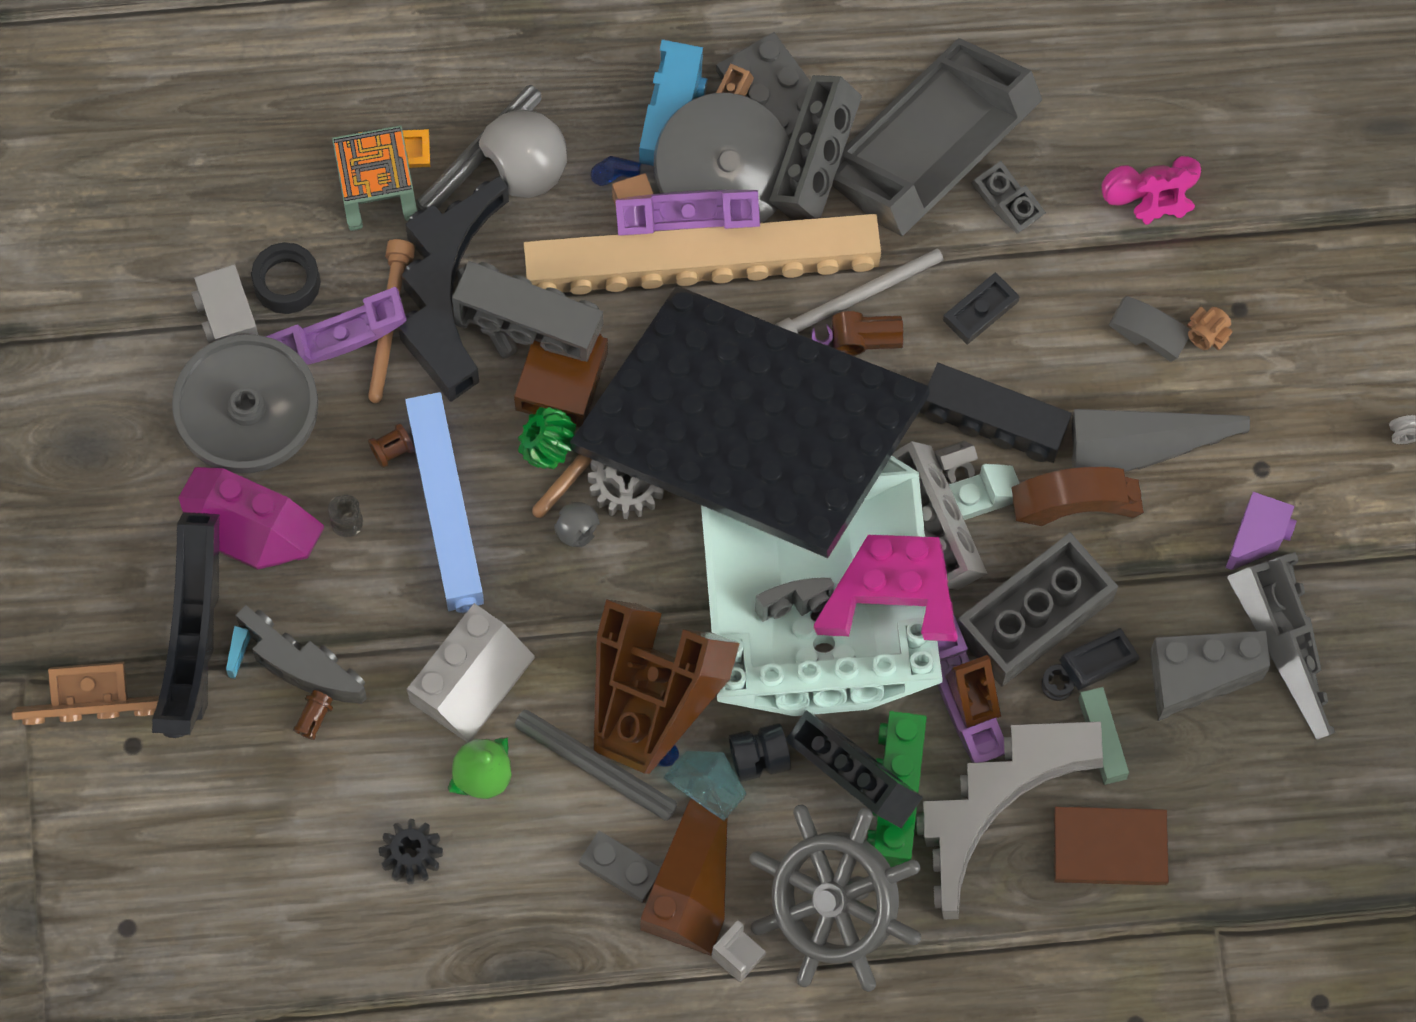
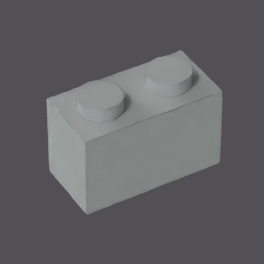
(224, 304)

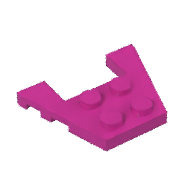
(893, 573)

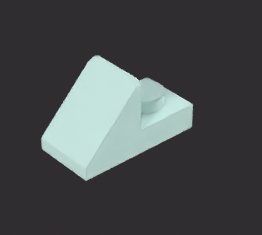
(985, 491)

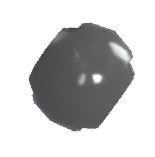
(576, 524)

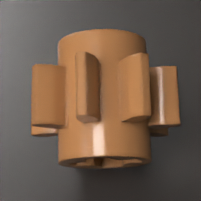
(1209, 328)

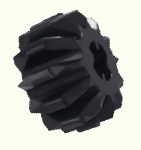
(401, 861)

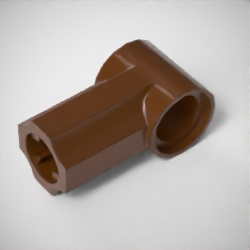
(857, 333)

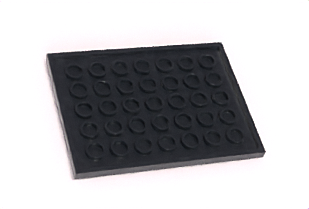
(751, 420)

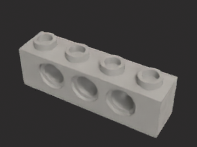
(943, 516)

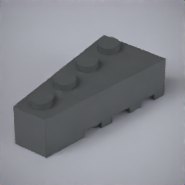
(526, 311)

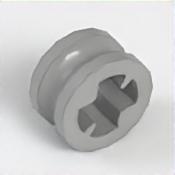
(1404, 429)

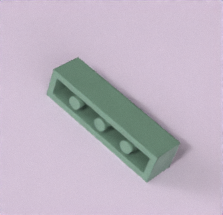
(1096, 709)

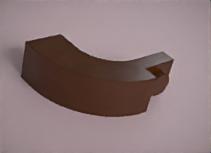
(1076, 491)

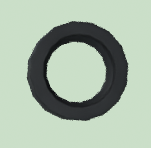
(285, 253)

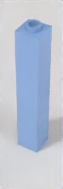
(444, 502)

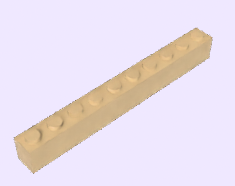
(704, 254)

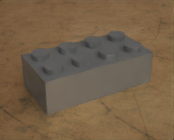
(1037, 608)

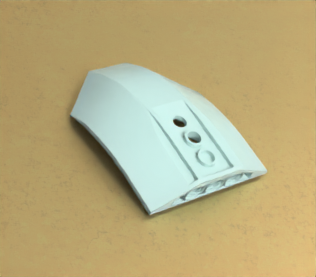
(777, 657)

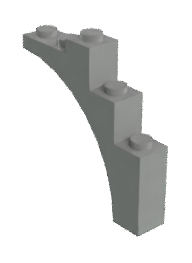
(956, 826)

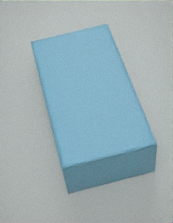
(237, 650)

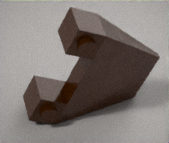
(646, 695)

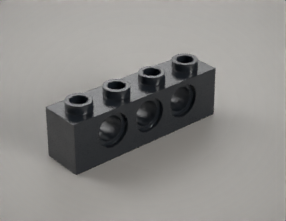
(854, 769)

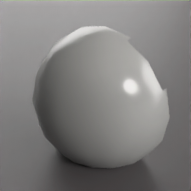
(526, 151)

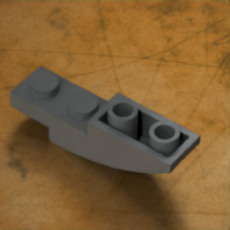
(307, 669)

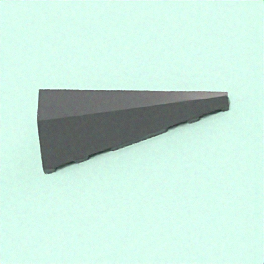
(1145, 438)
(1274, 606)

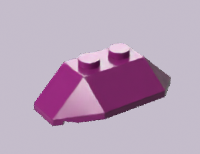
(254, 521)

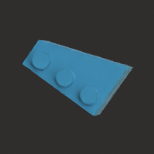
(676, 84)

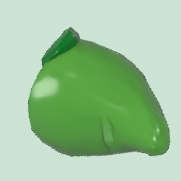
(481, 768)

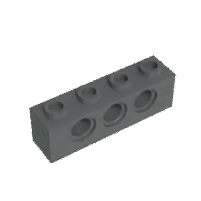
(815, 147)

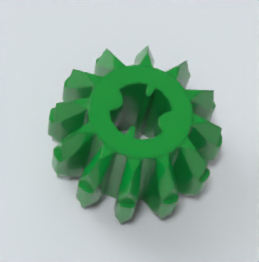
(546, 438)

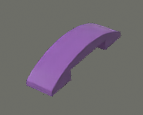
(687, 211)
(346, 331)
(980, 741)

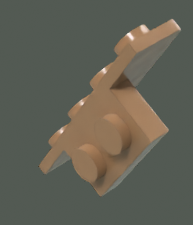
(86, 691)

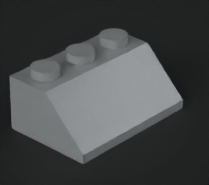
(470, 673)

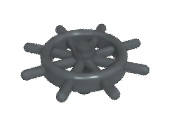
(835, 897)

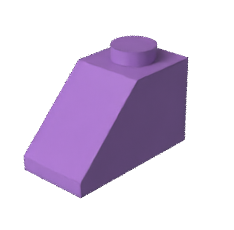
(1261, 530)

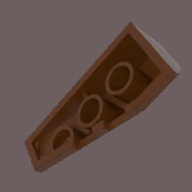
(691, 883)

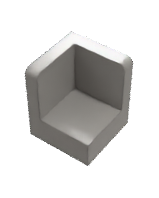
(737, 952)

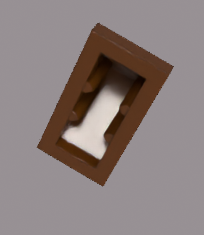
(974, 691)

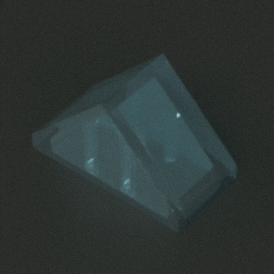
(708, 780)

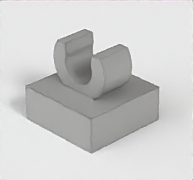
(955, 456)

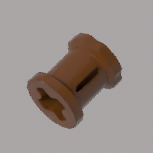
(391, 445)

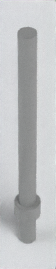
(862, 292)

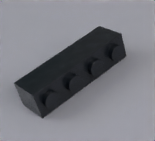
(995, 413)

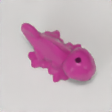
(1158, 186)

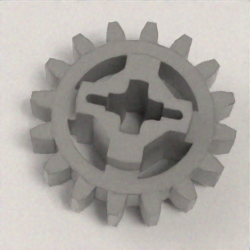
(609, 479)

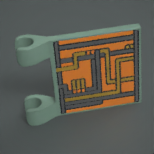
(373, 169)

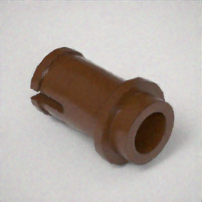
(313, 714)

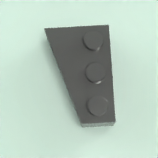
(1204, 667)

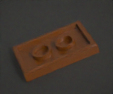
(1110, 846)

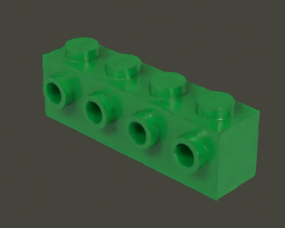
(902, 756)

